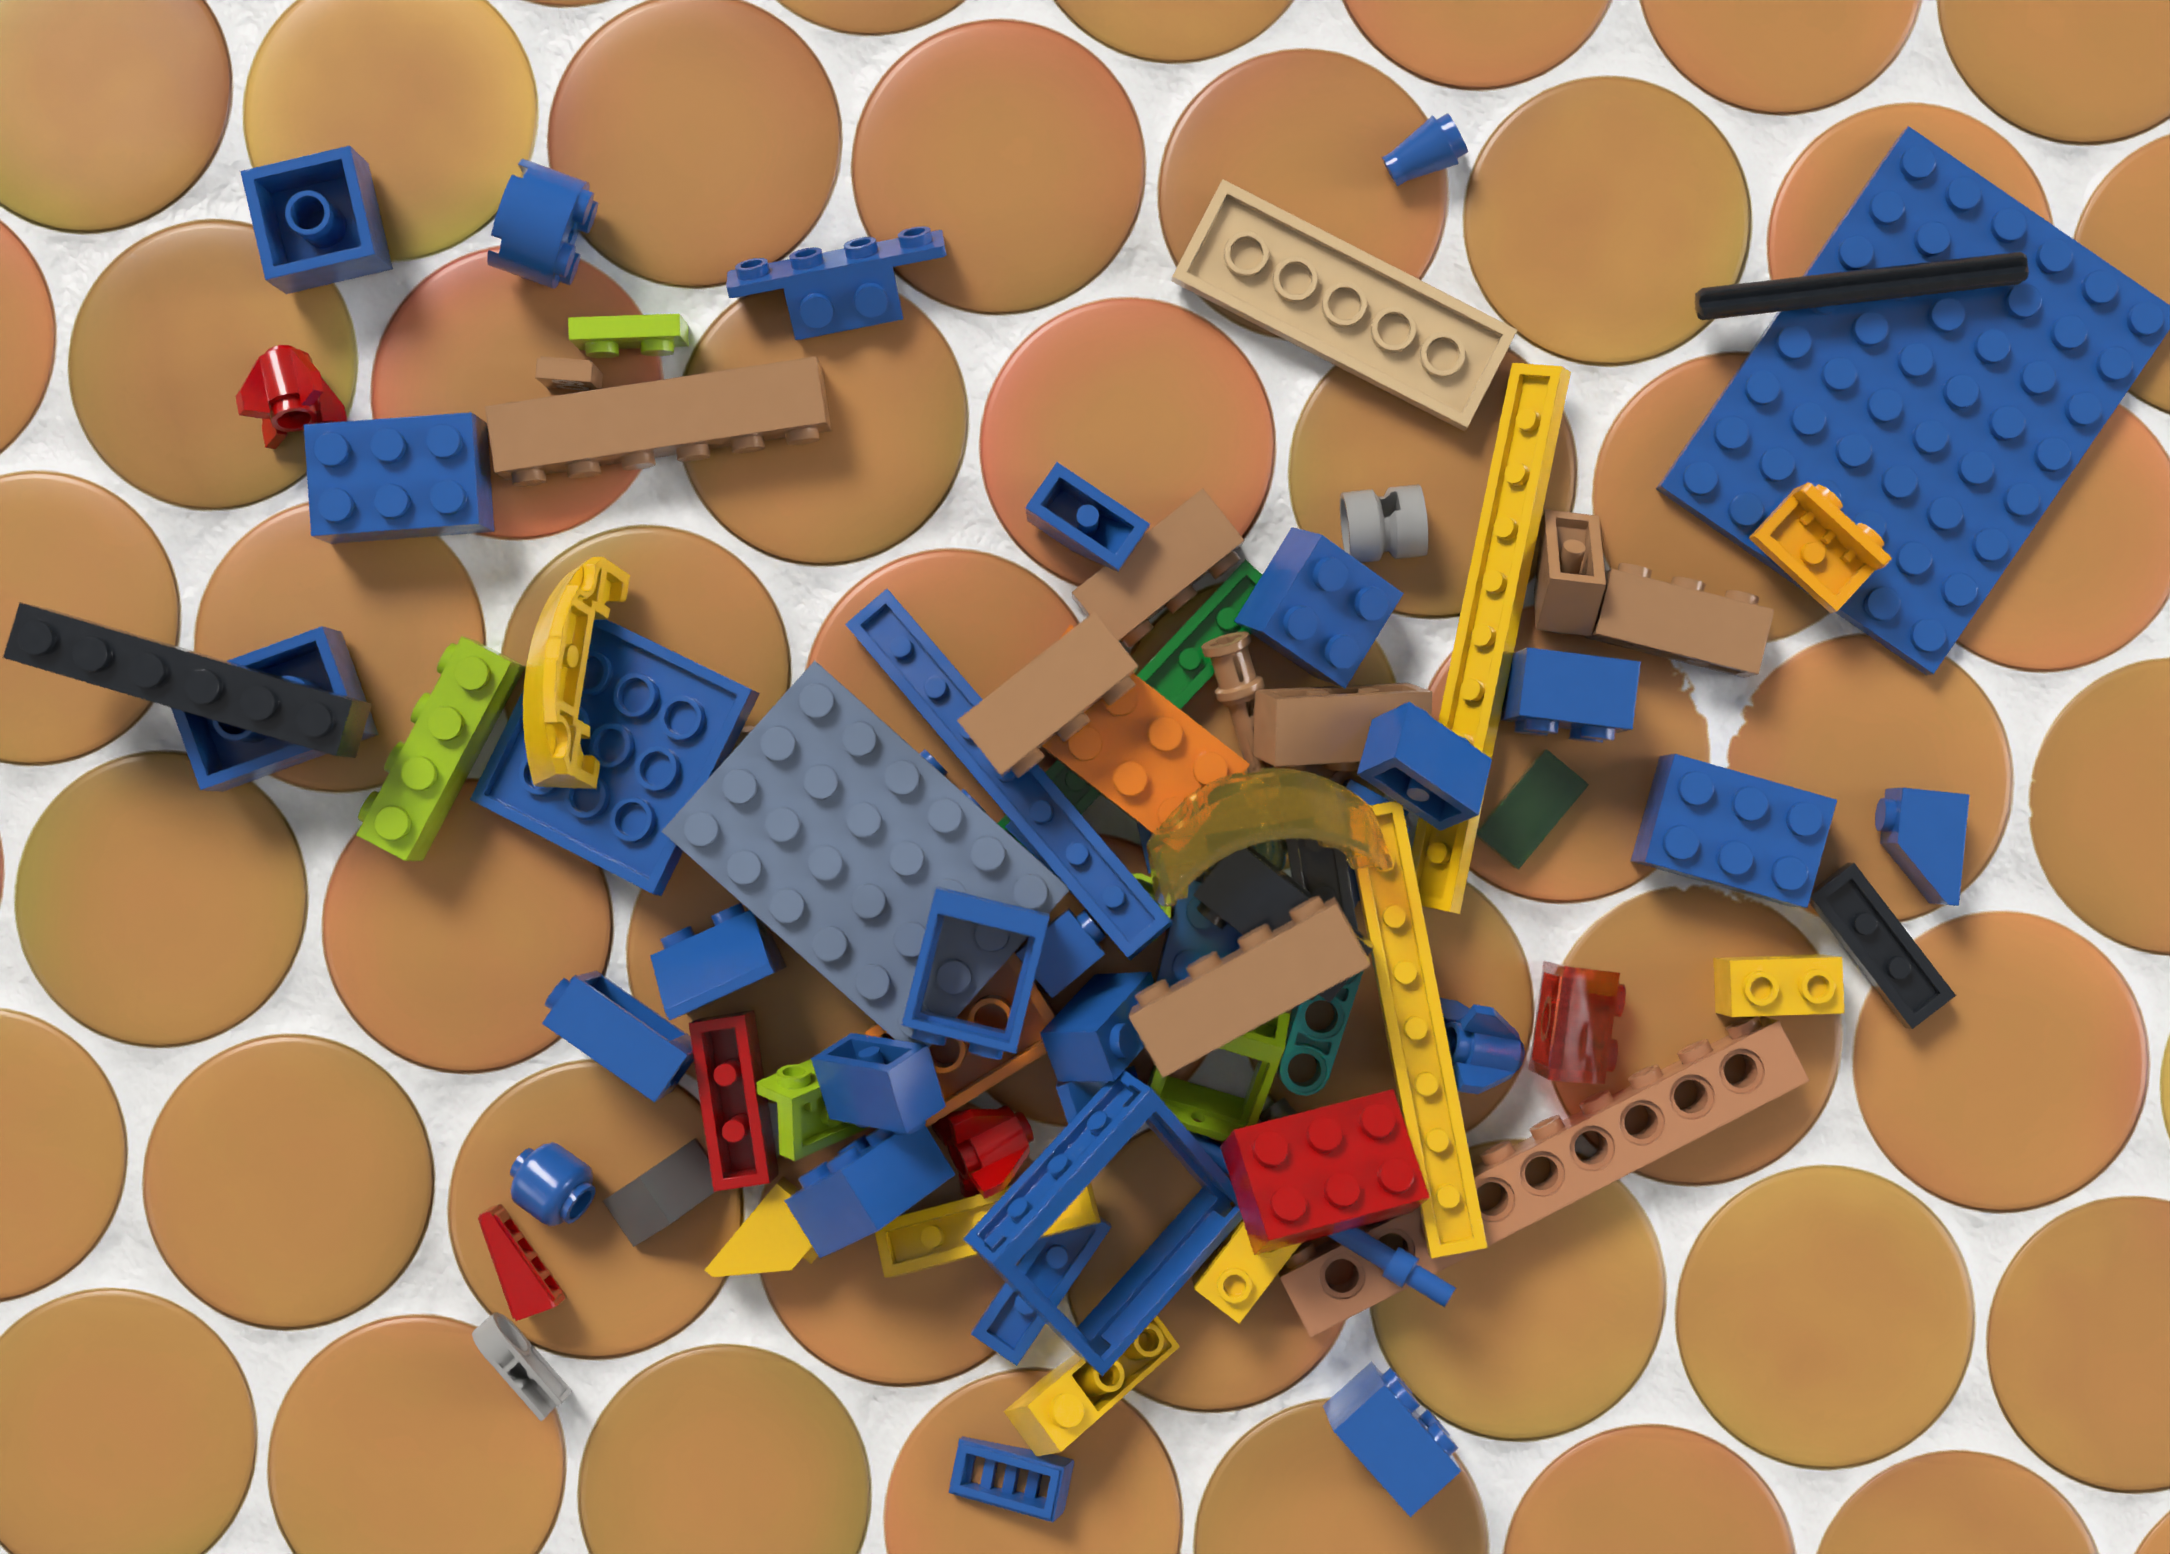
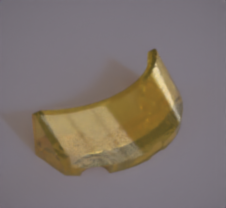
(1255, 810)

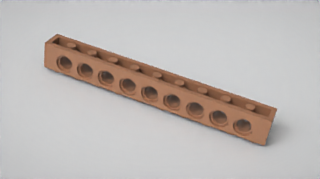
(1769, 1073)

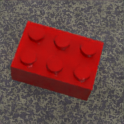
(1323, 1171)

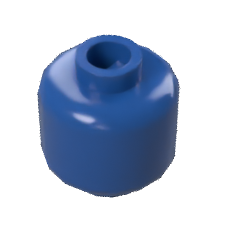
(552, 1184)

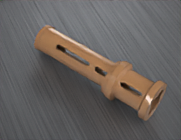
(1237, 688)

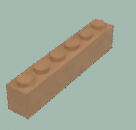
(658, 420)

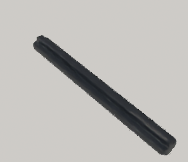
(1861, 286)

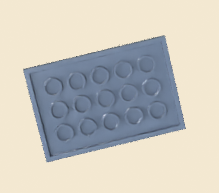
(840, 848)

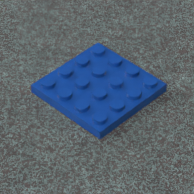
(658, 738)

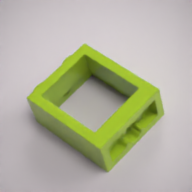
(1221, 1111)

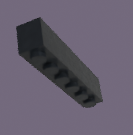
(187, 680)

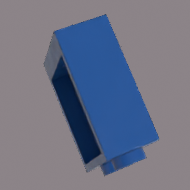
(620, 1033)
(983, 1039)

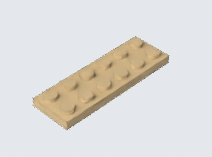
(1343, 305)

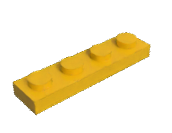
(937, 1233)

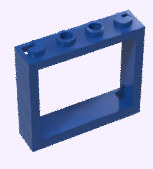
(1063, 1174)

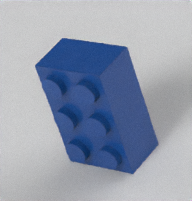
(399, 478)
(233, 756)
(1734, 830)

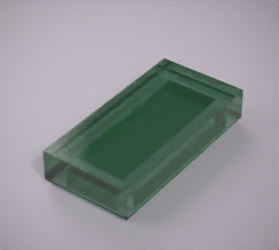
(1531, 809)

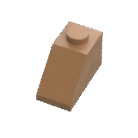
(1569, 573)

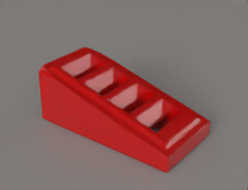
(522, 1274)

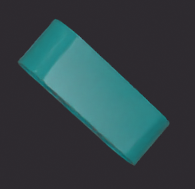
(1321, 1043)

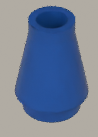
(1427, 150)

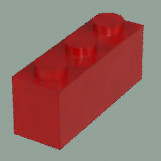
(732, 1111)

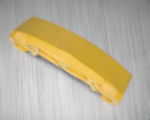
(558, 671)

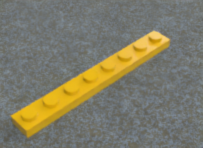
(1419, 1042)

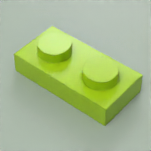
(607, 334)

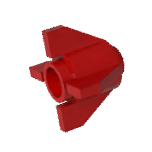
(287, 394)
(985, 1147)

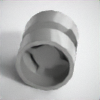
(1384, 524)

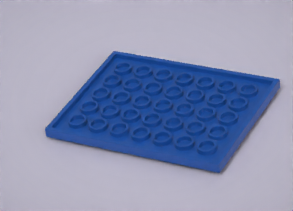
(1930, 411)

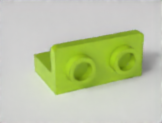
(802, 1111)

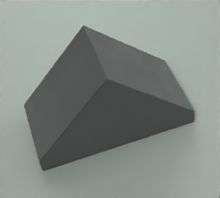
(662, 1193)

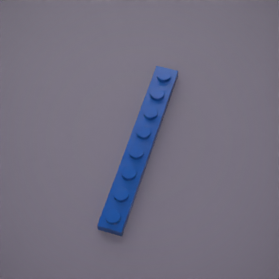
(1029, 801)

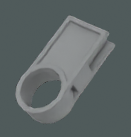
(520, 1365)

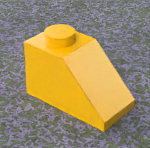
(766, 1240)

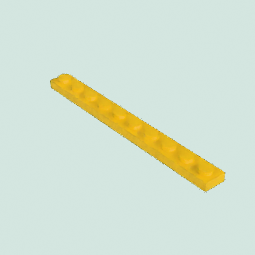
(1493, 605)

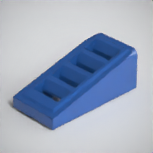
(1007, 1497)

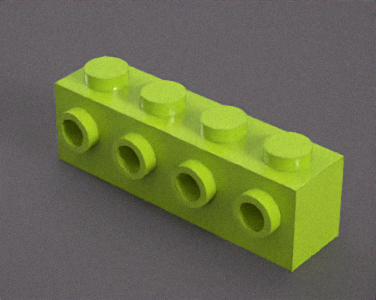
(439, 750)

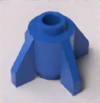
(1481, 1046)

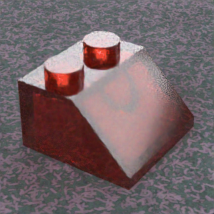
(1576, 1023)

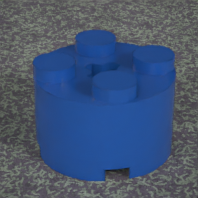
(541, 224)

